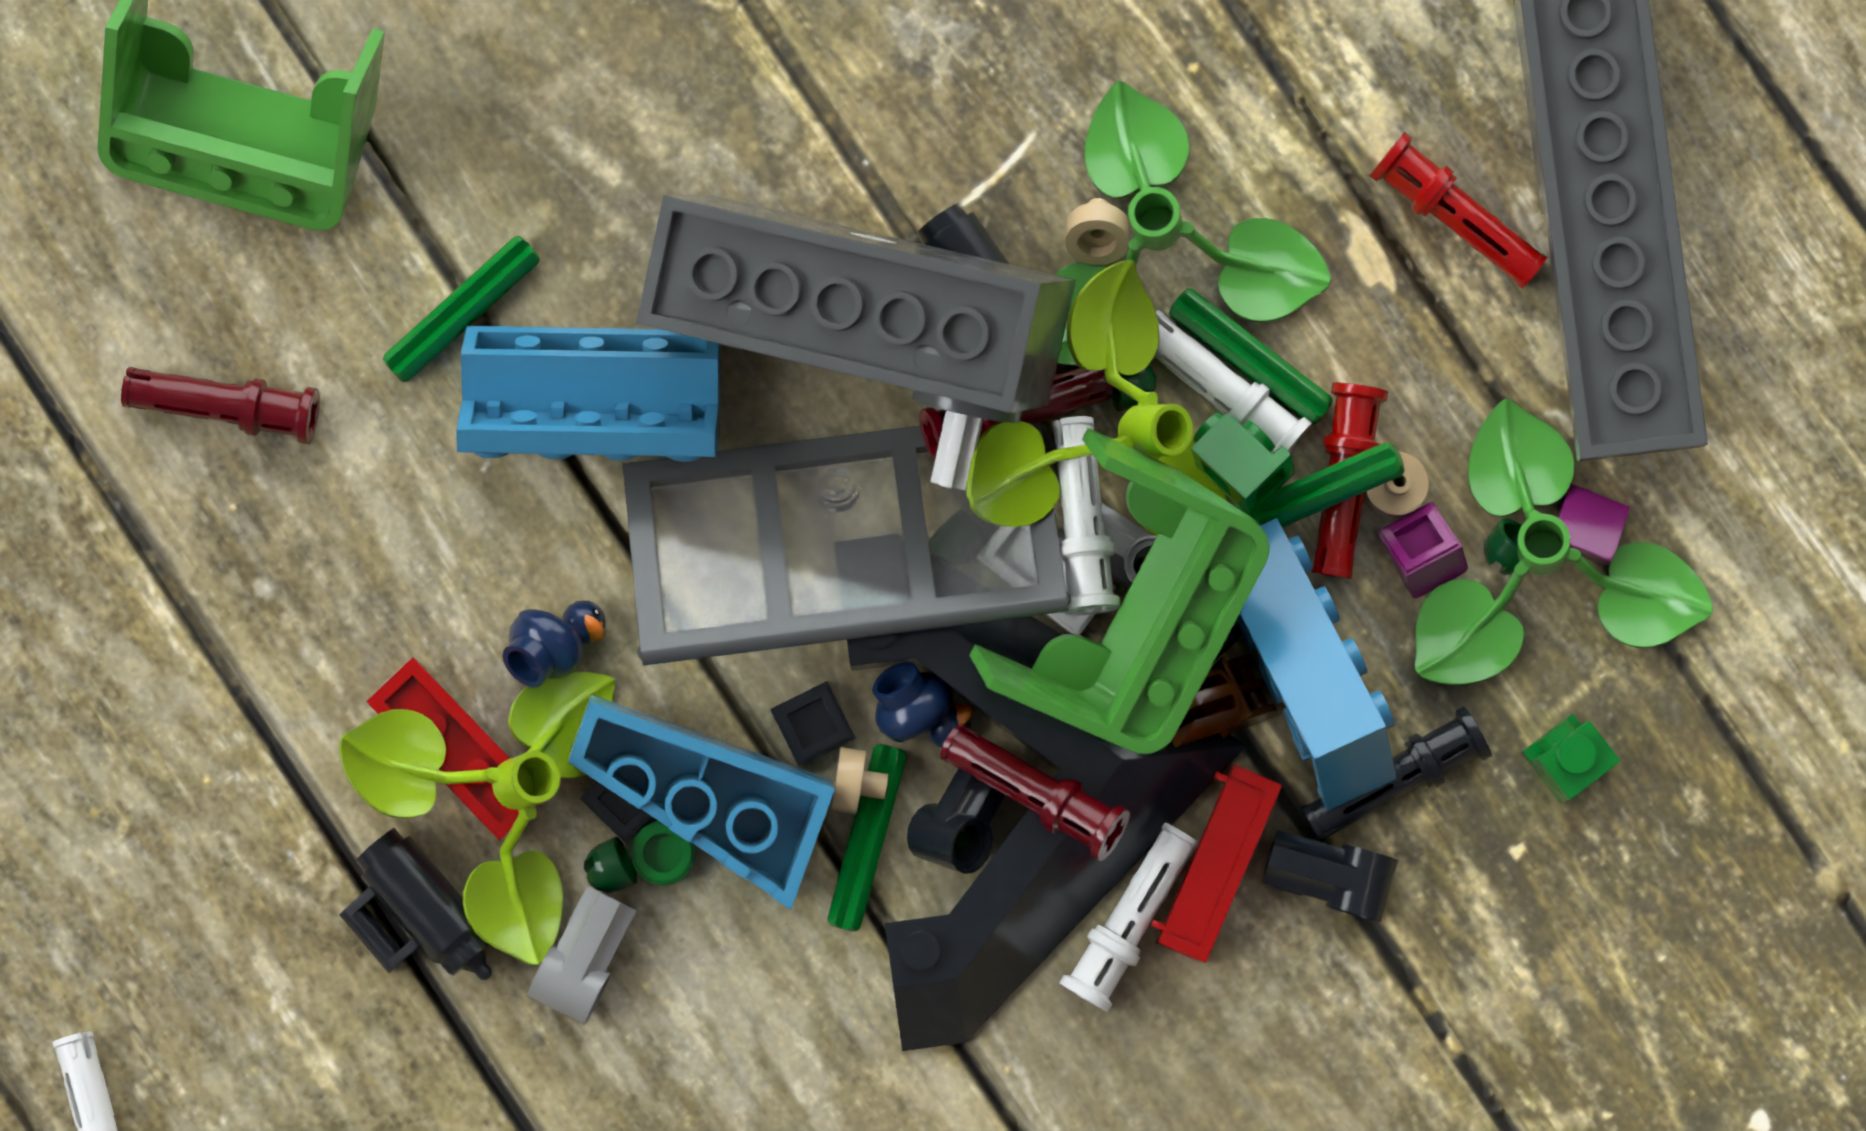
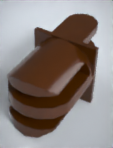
(1225, 702)

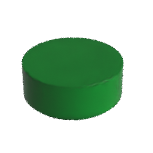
(662, 855)

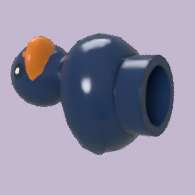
(550, 646)
(916, 704)

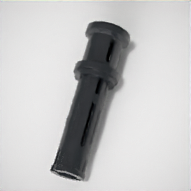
(1423, 761)

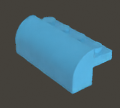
(589, 393)

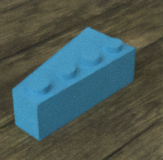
(1316, 675)
(719, 796)

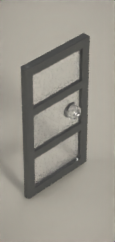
(821, 548)

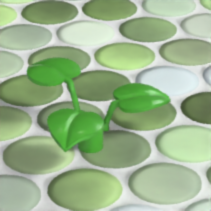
(1145, 145)
(1524, 465)

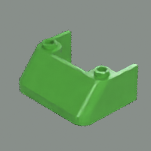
(227, 136)
(1166, 628)

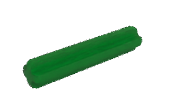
(461, 308)
(1250, 356)
(1332, 485)
(866, 843)

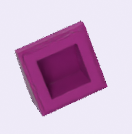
(1593, 523)
(1423, 550)

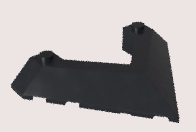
(1039, 883)

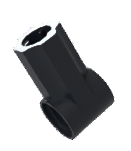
(958, 827)
(1344, 877)

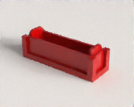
(465, 741)
(1218, 863)

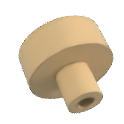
(1097, 233)
(1401, 501)
(853, 781)

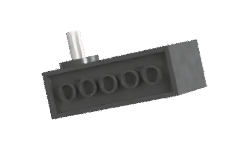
(864, 305)

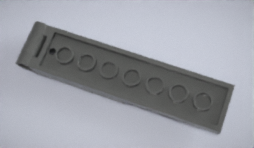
(1611, 225)

